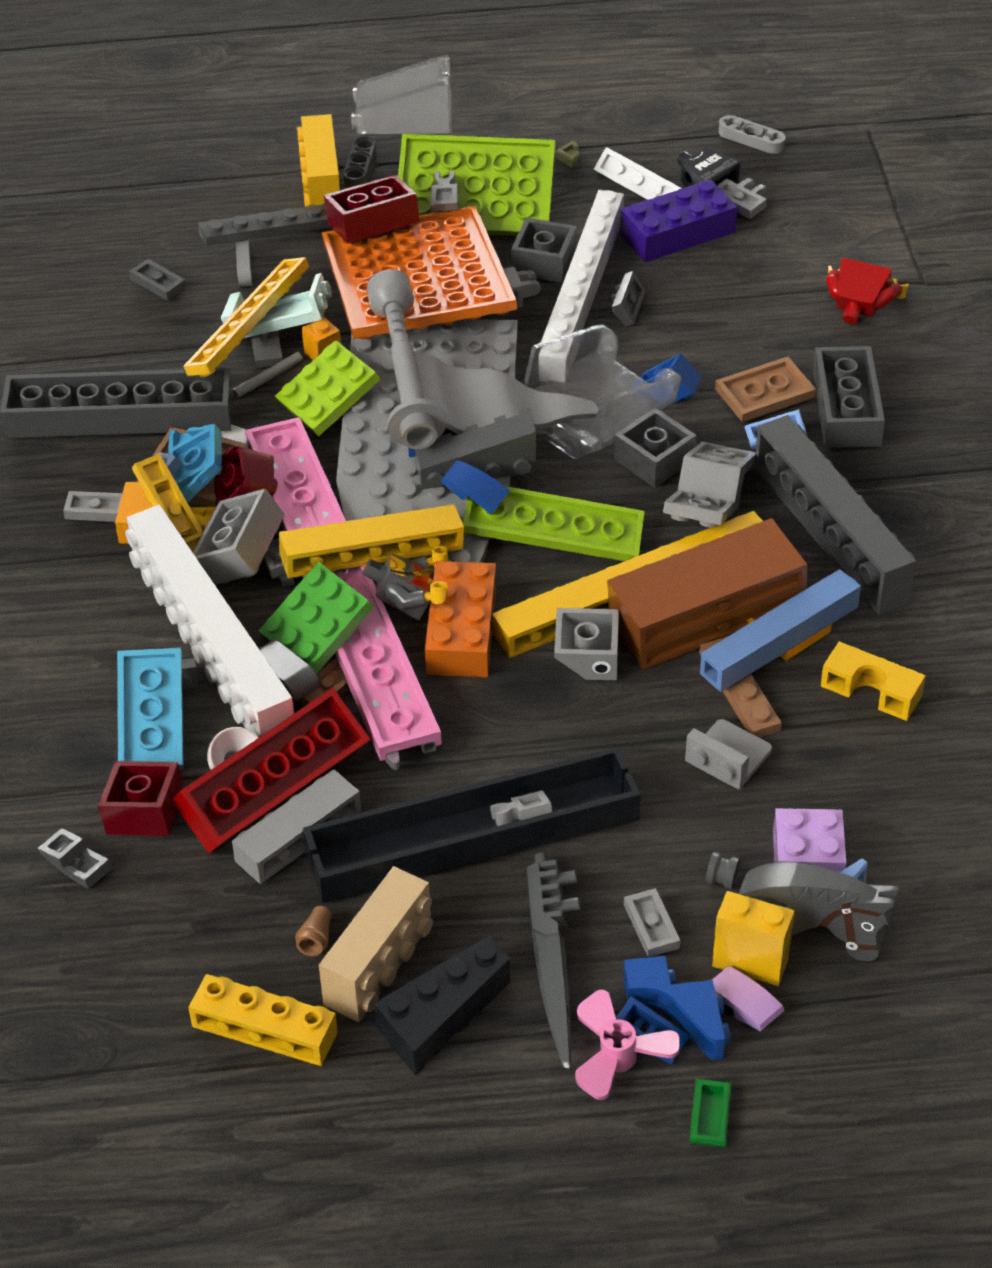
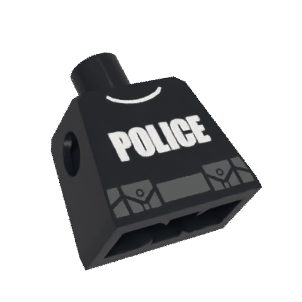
(707, 165)

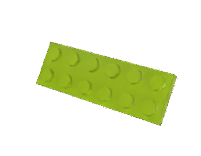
(559, 524)

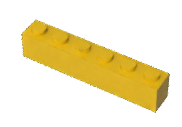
(374, 538)

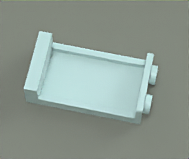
(289, 310)

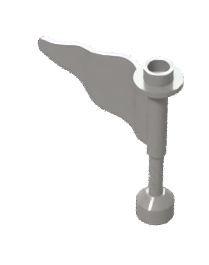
(448, 396)

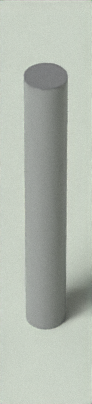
(267, 375)

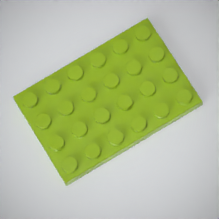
(498, 175)

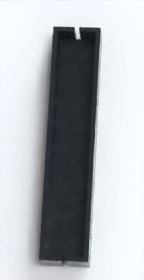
(458, 826)

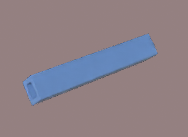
(779, 630)

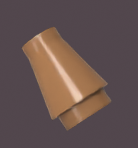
(314, 933)

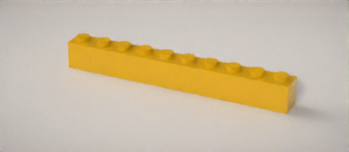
(534, 620)

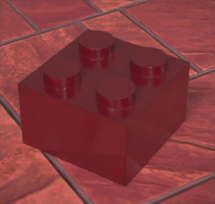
(140, 798)

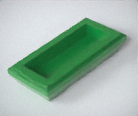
(710, 1113)

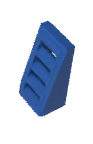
(643, 1015)

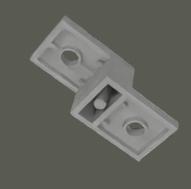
(709, 484)

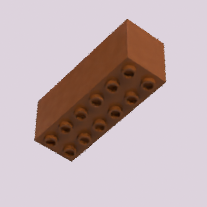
(705, 592)

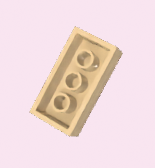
(376, 944)

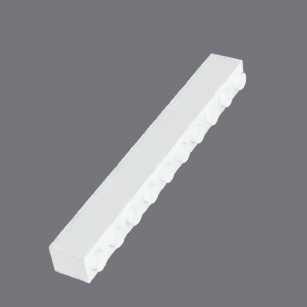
(586, 266)

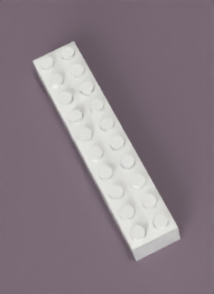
(207, 623)

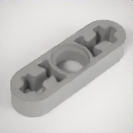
(737, 130)
(243, 263)

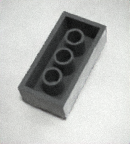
(848, 397)

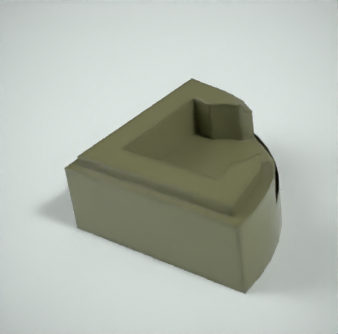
(568, 154)

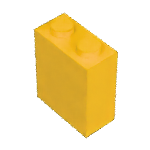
(753, 937)

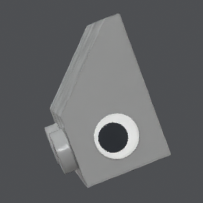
(588, 641)

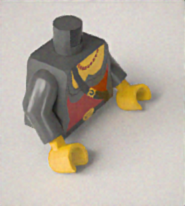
(408, 582)

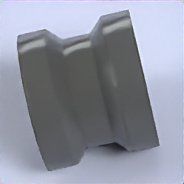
(722, 870)

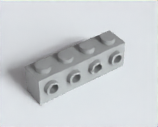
(279, 835)

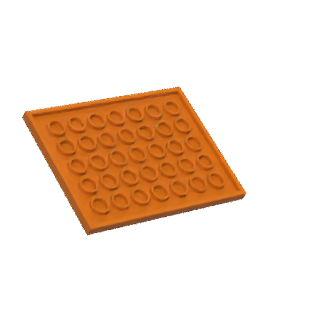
(448, 266)

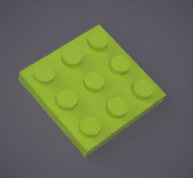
(327, 387)

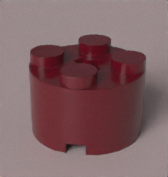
(244, 473)

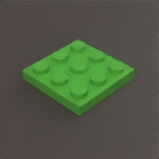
(317, 617)

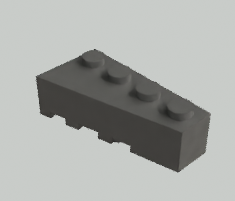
(495, 449)

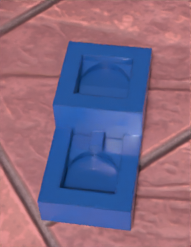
(469, 481)

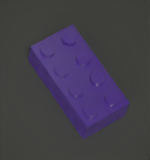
(678, 220)

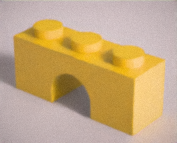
(852, 668)

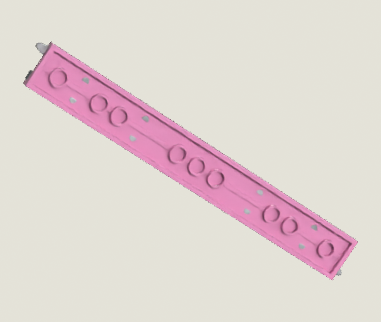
(372, 655)

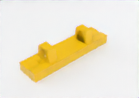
(163, 490)

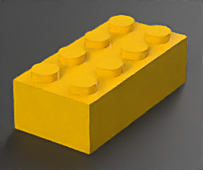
(317, 158)

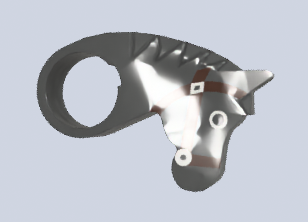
(827, 899)

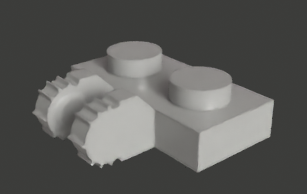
(748, 200)

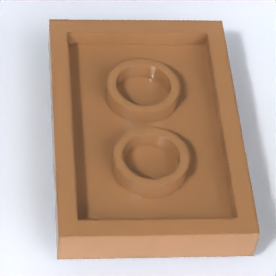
(765, 389)

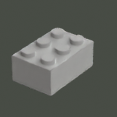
(238, 536)

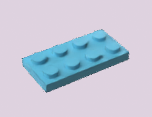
(150, 705)

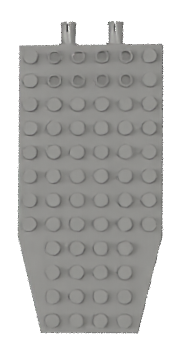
(375, 470)

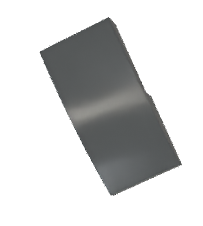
(74, 859)

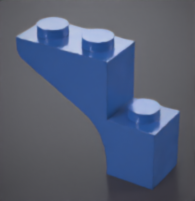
(690, 1004)

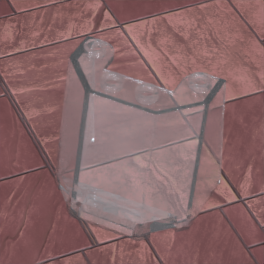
(406, 100)
(586, 368)

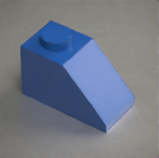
(682, 366)

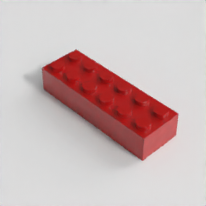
(270, 770)

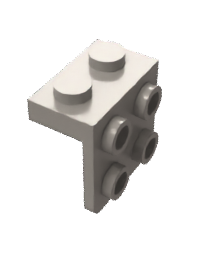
(726, 752)

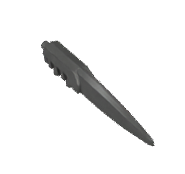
(547, 922)

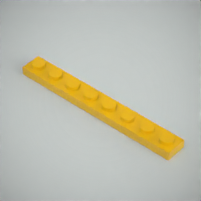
(245, 317)

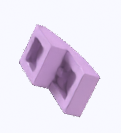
(747, 998)

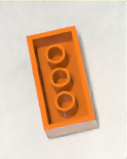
(462, 625)

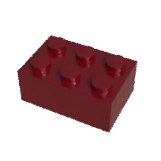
(371, 209)

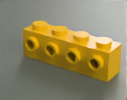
(263, 1019)

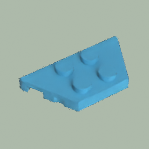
(200, 457)

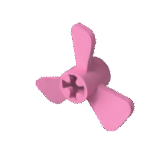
(599, 1071)

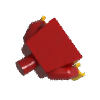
(862, 288)

